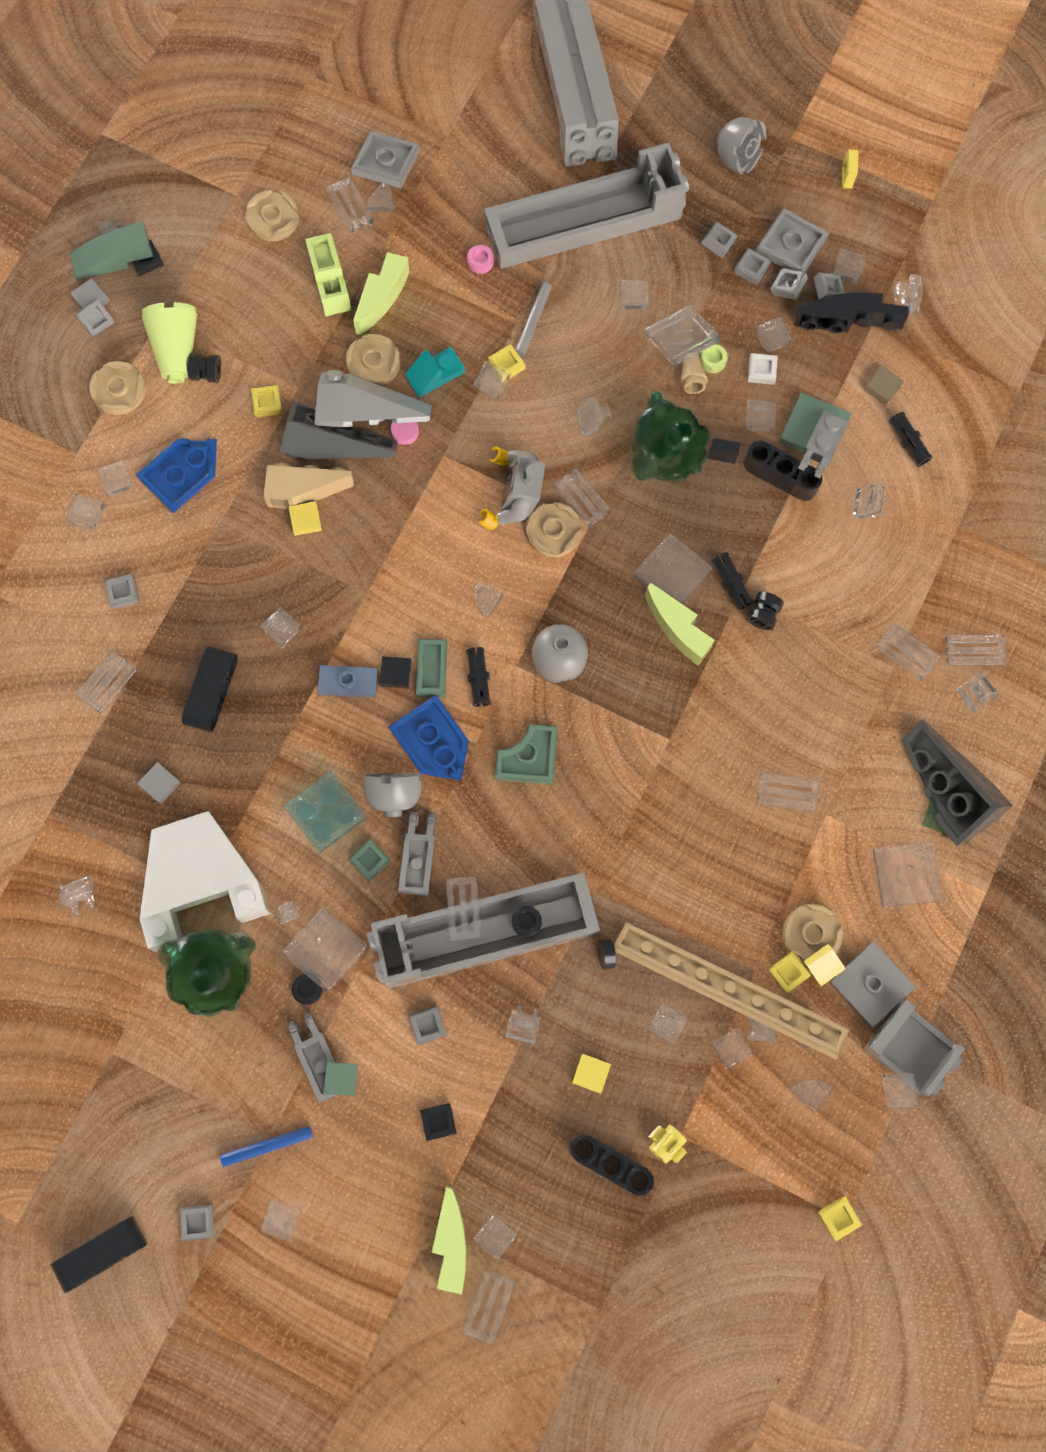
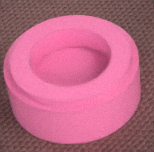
(480, 259)
(405, 432)

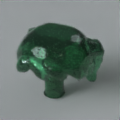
(667, 442)
(207, 970)

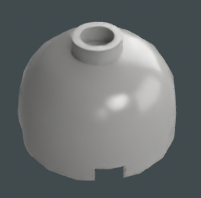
(740, 143)
(559, 653)
(392, 791)

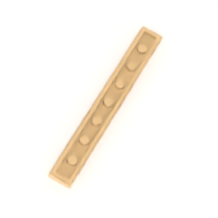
(731, 990)

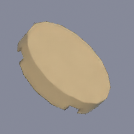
(272, 215)
(373, 359)
(117, 388)
(553, 529)
(811, 929)

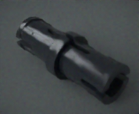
(919, 451)
(732, 581)
(478, 677)

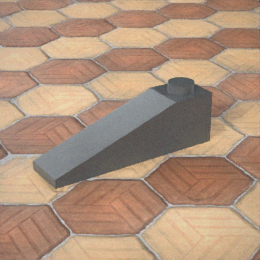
(309, 441)
(961, 792)

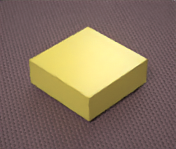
(850, 169)
(508, 360)
(267, 401)
(305, 518)
(824, 965)
(790, 971)
(591, 1073)
(839, 1218)

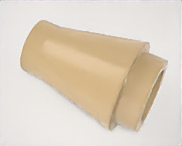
(693, 376)

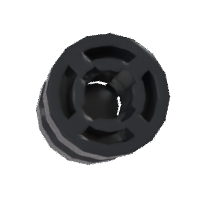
(204, 367)
(765, 610)

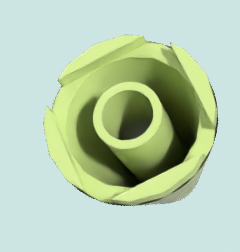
(171, 337)

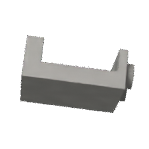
(914, 1046)

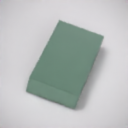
(431, 667)

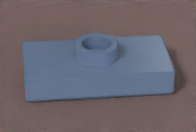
(347, 681)

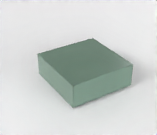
(369, 860)
(341, 1078)

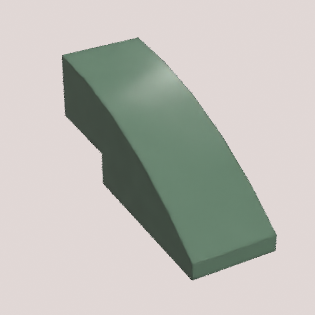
(111, 251)

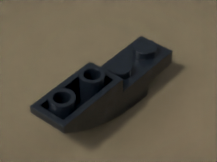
(860, 308)

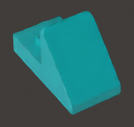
(434, 371)

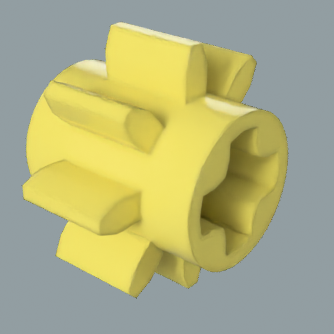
(667, 1144)

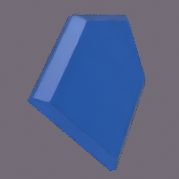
(180, 471)
(432, 740)

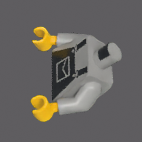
(521, 487)

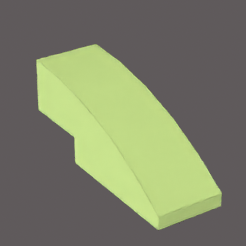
(328, 274)
(381, 292)
(678, 624)
(451, 1243)

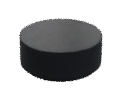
(526, 921)
(606, 953)
(306, 990)

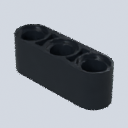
(777, 458)
(209, 689)
(622, 1175)
(98, 1254)

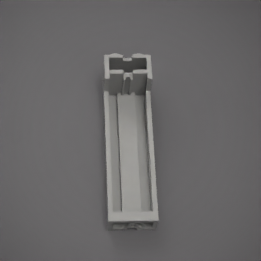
(577, 81)
(589, 210)
(422, 947)

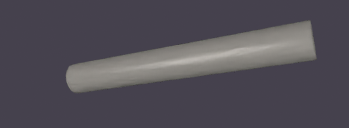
(533, 318)

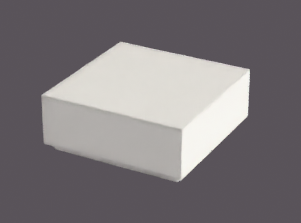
(762, 368)

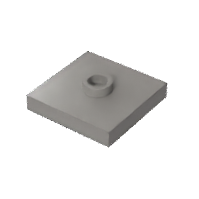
(385, 159)
(792, 242)
(872, 984)

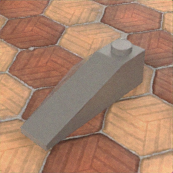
(350, 398)

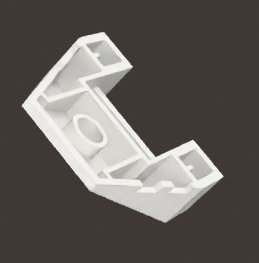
(190, 866)

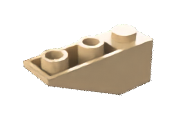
(301, 485)

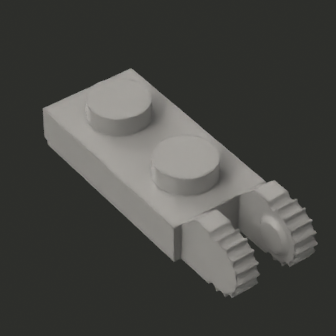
(823, 442)
(417, 858)
(313, 1055)

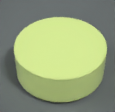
(714, 359)

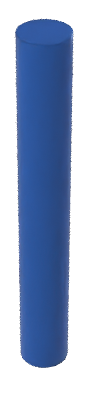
(266, 1146)

